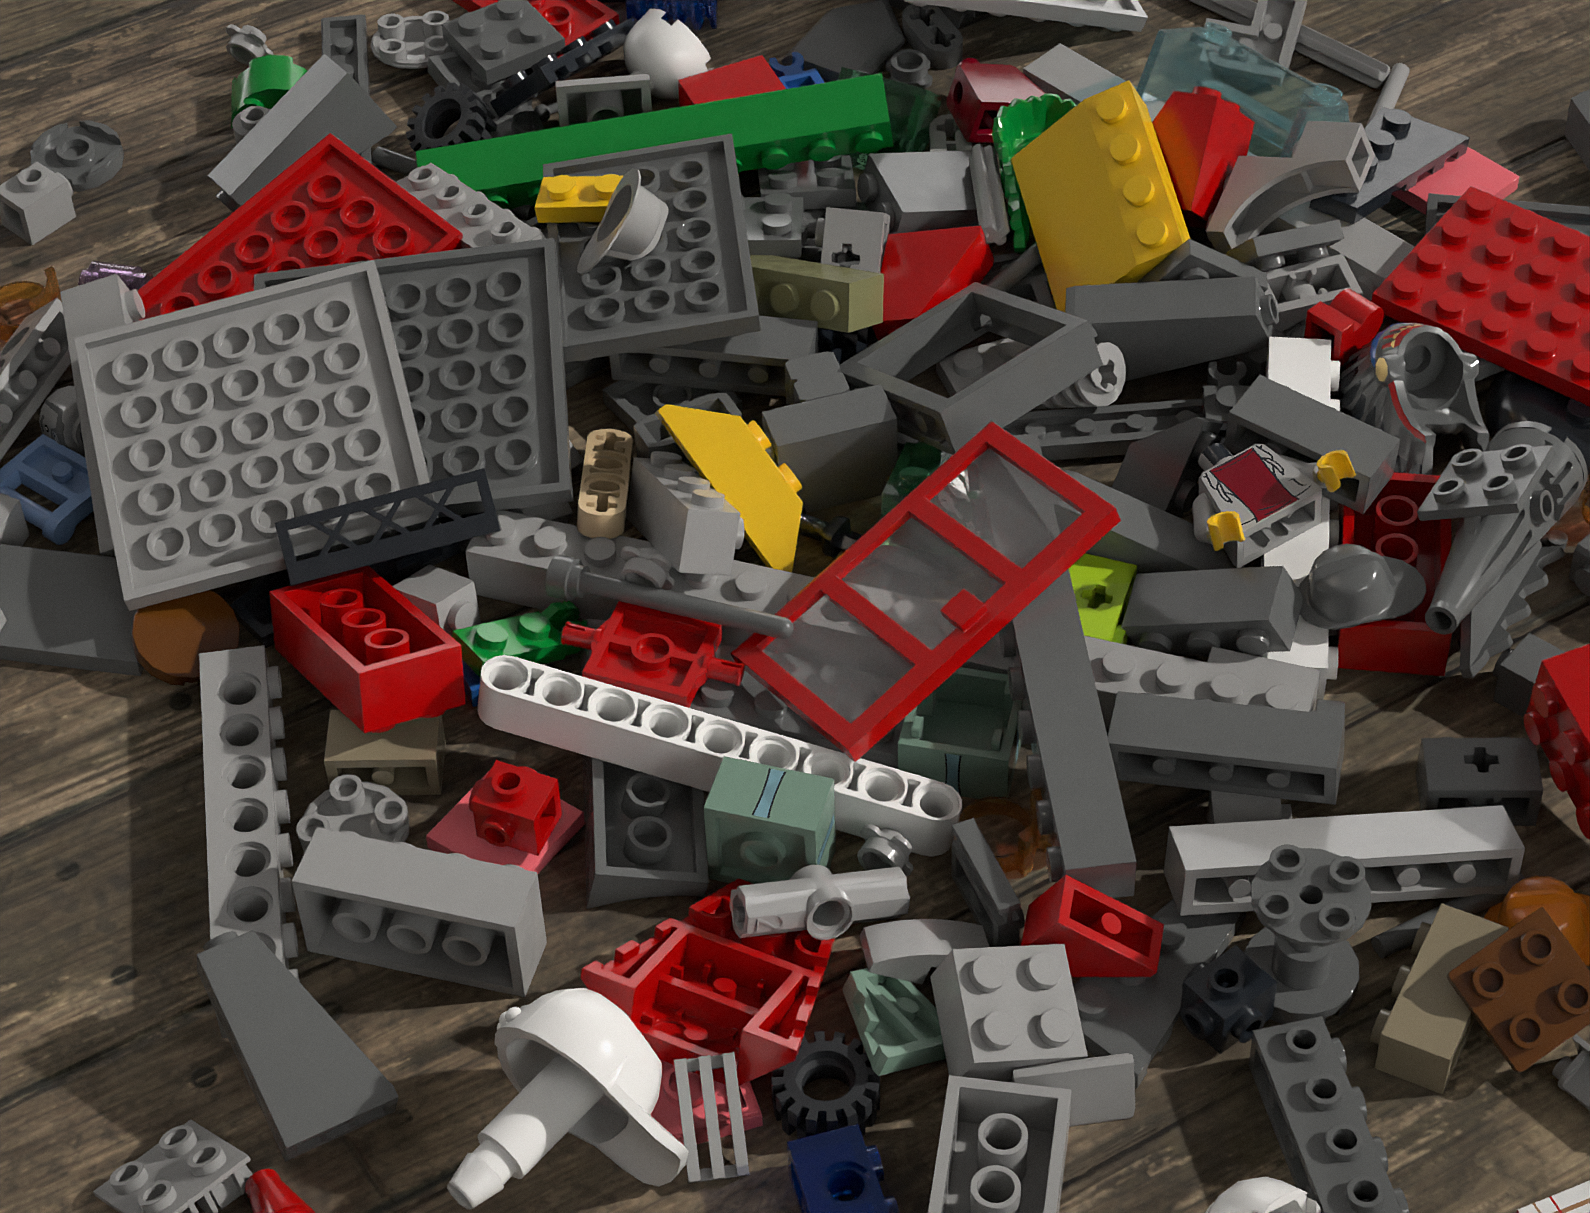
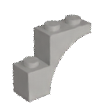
(1260, 189)

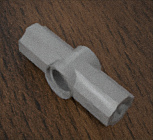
(819, 902)

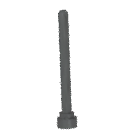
(571, 579)

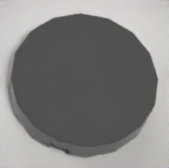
(83, 153)

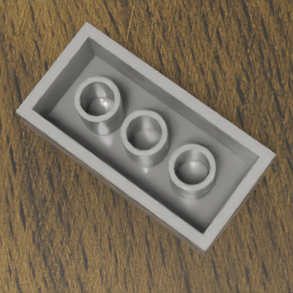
(420, 911)
(1001, 1148)

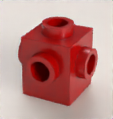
(515, 807)

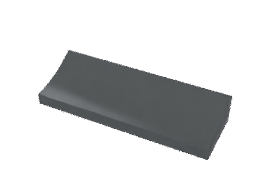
(65, 611)
(640, 831)

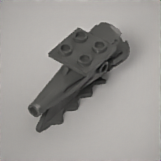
(1505, 508)

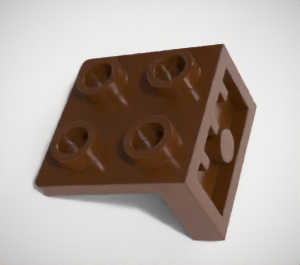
(1526, 990)

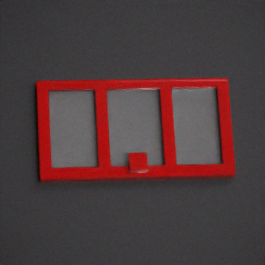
(926, 588)

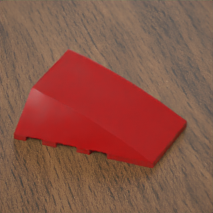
(712, 993)

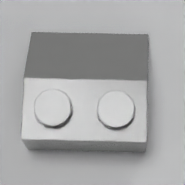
(602, 98)

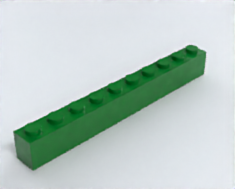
(765, 129)

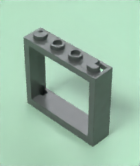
(1058, 357)

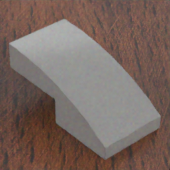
(913, 946)

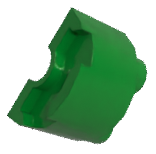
(264, 82)

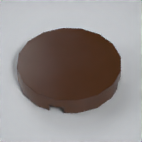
(176, 631)

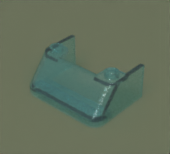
(1264, 90)

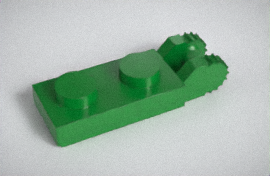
(525, 636)

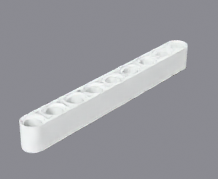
(691, 745)

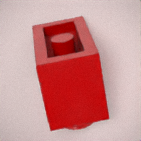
(1097, 931)

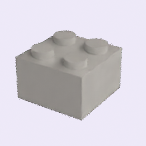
(1006, 1010)

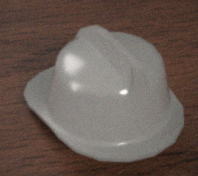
(628, 226)

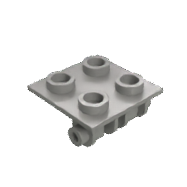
(177, 1172)

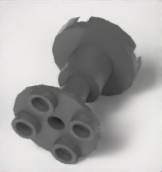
(1308, 912)

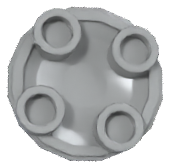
(410, 39)
(356, 807)

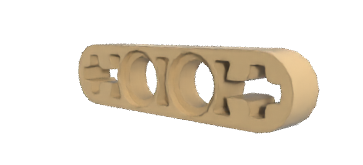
(605, 484)

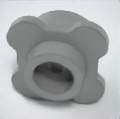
(246, 43)
(646, 567)
(884, 849)

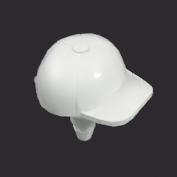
(578, 1073)

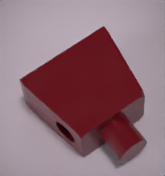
(979, 93)

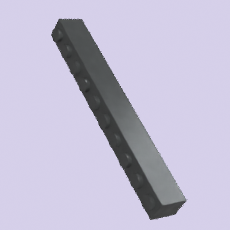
(1067, 740)

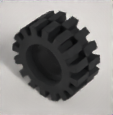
(444, 110)
(819, 1061)

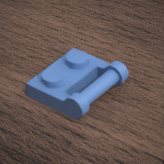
(58, 476)

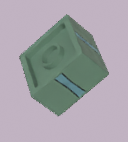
(964, 735)
(767, 822)

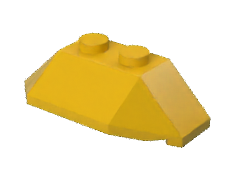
(739, 467)

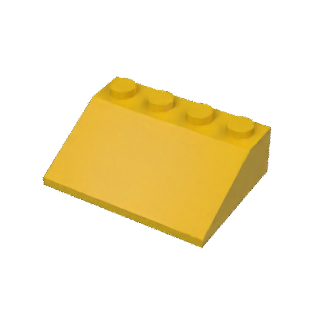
(1100, 194)

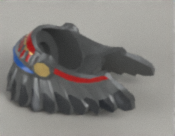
(1414, 387)

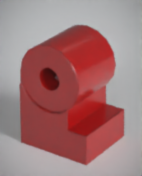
(1349, 319)

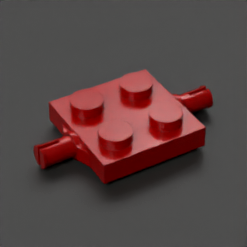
(653, 653)

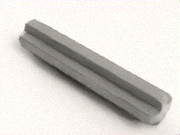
(989, 193)

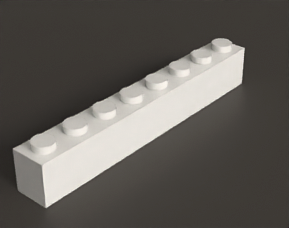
(1308, 369)

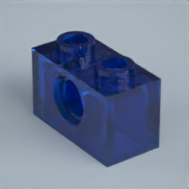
(835, 1167)

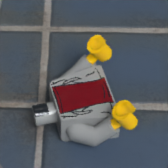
(1261, 498)

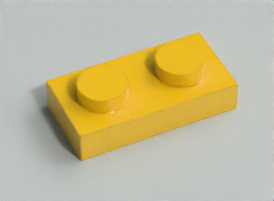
(574, 198)

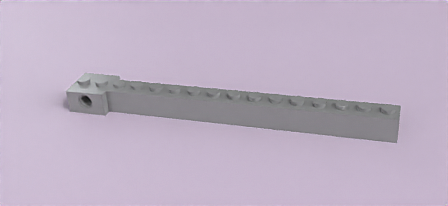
(515, 562)

